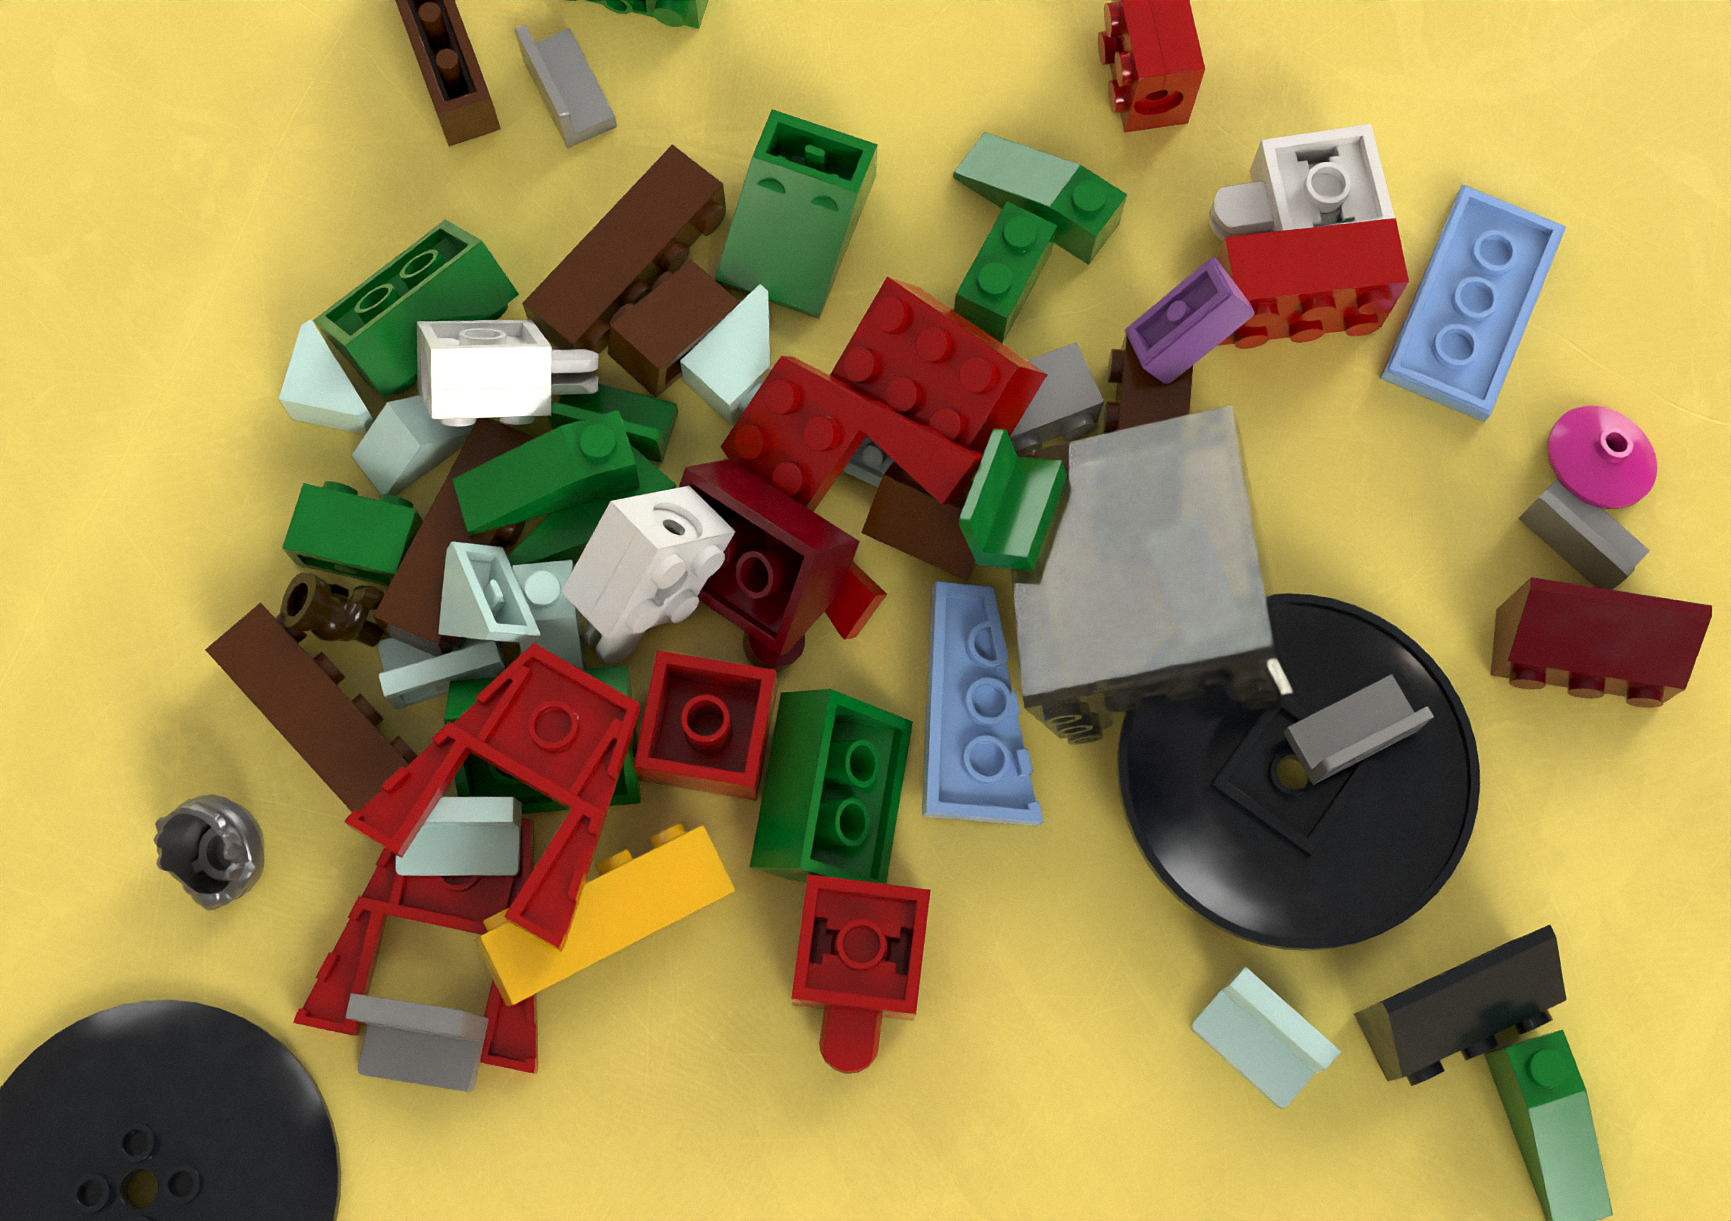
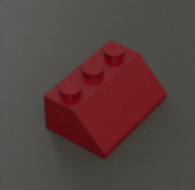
(779, 563)
(1598, 641)

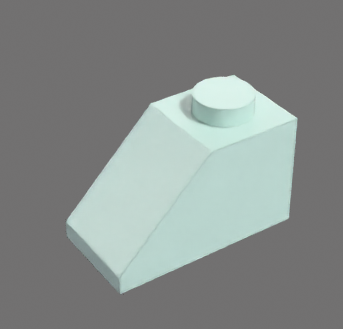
(732, 357)
(554, 614)

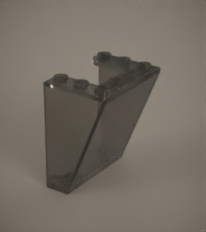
(1148, 579)

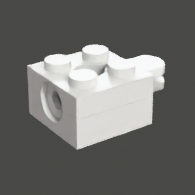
(1304, 177)
(496, 371)
(645, 567)

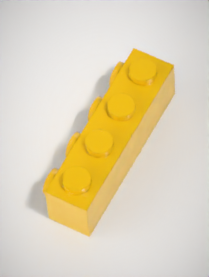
(613, 912)

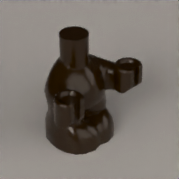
(328, 611)

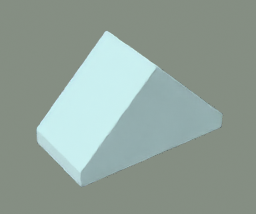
(319, 389)
(406, 445)
(484, 597)

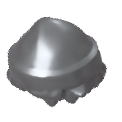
(211, 849)

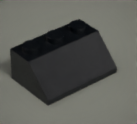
(1466, 1007)

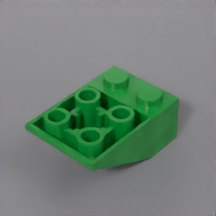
(797, 212)

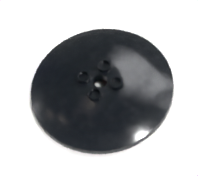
(1315, 860)
(173, 1092)

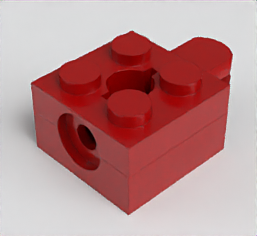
(1152, 61)
(859, 963)

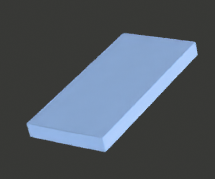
(1473, 303)

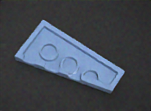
(972, 724)

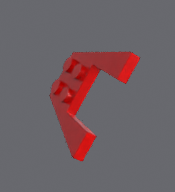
(805, 433)
(548, 731)
(435, 900)

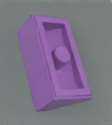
(1189, 322)

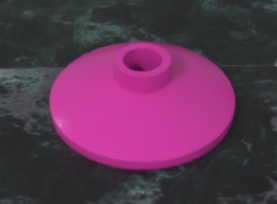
(1602, 457)

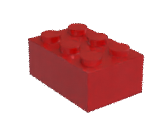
(1316, 280)
(937, 367)

